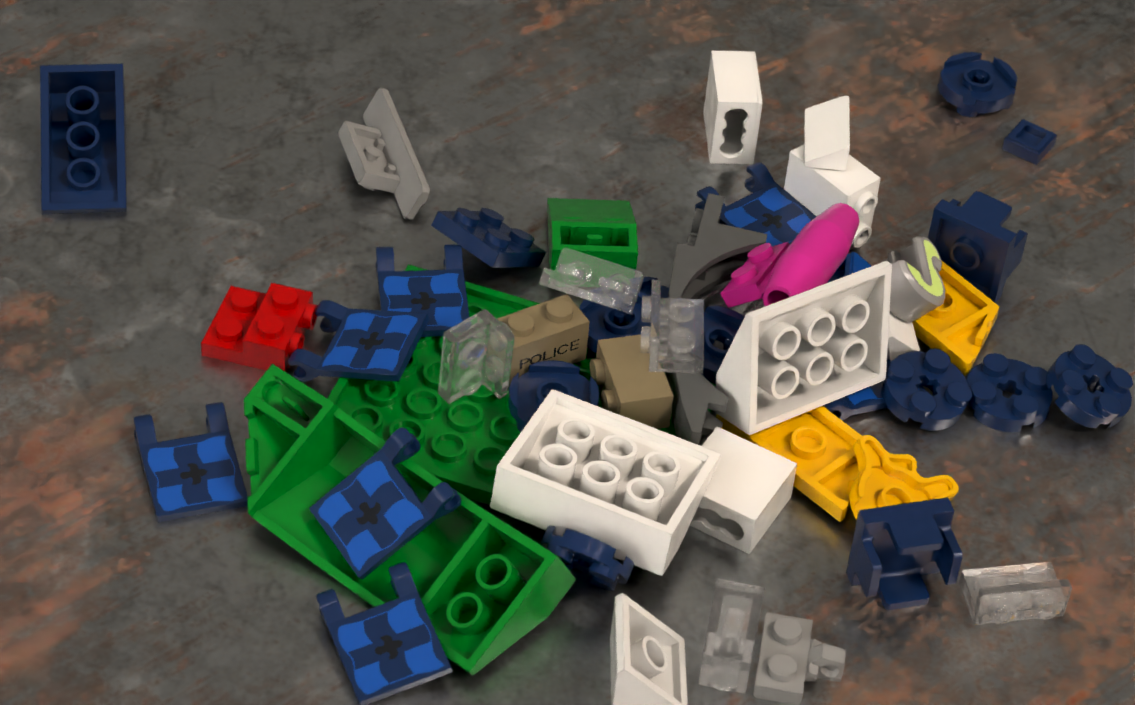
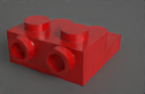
(260, 327)

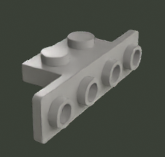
(384, 156)

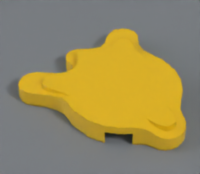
(892, 479)

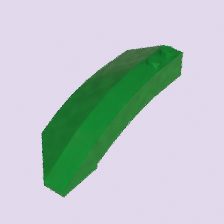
(471, 569)

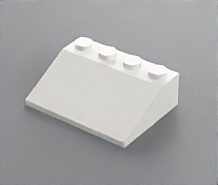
(808, 350)
(604, 479)

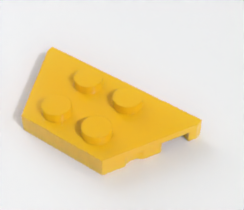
(960, 323)
(822, 451)

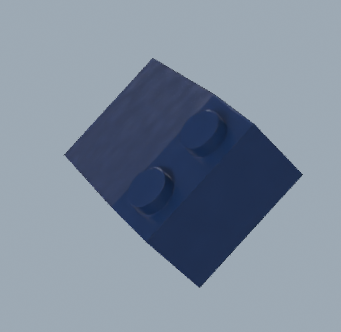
(83, 139)

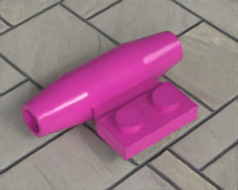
(795, 267)

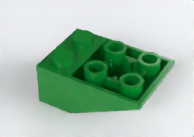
(594, 228)

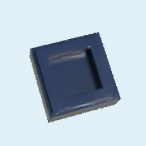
(1029, 141)

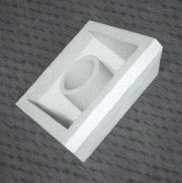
(645, 658)

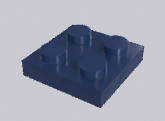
(489, 238)

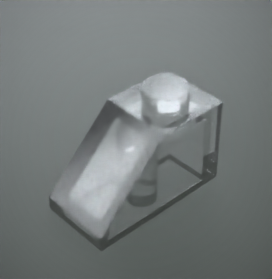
(731, 636)

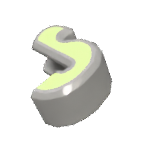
(916, 280)

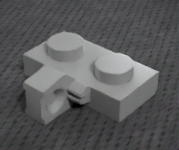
(791, 658)

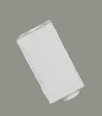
(732, 107)
(822, 188)
(744, 491)

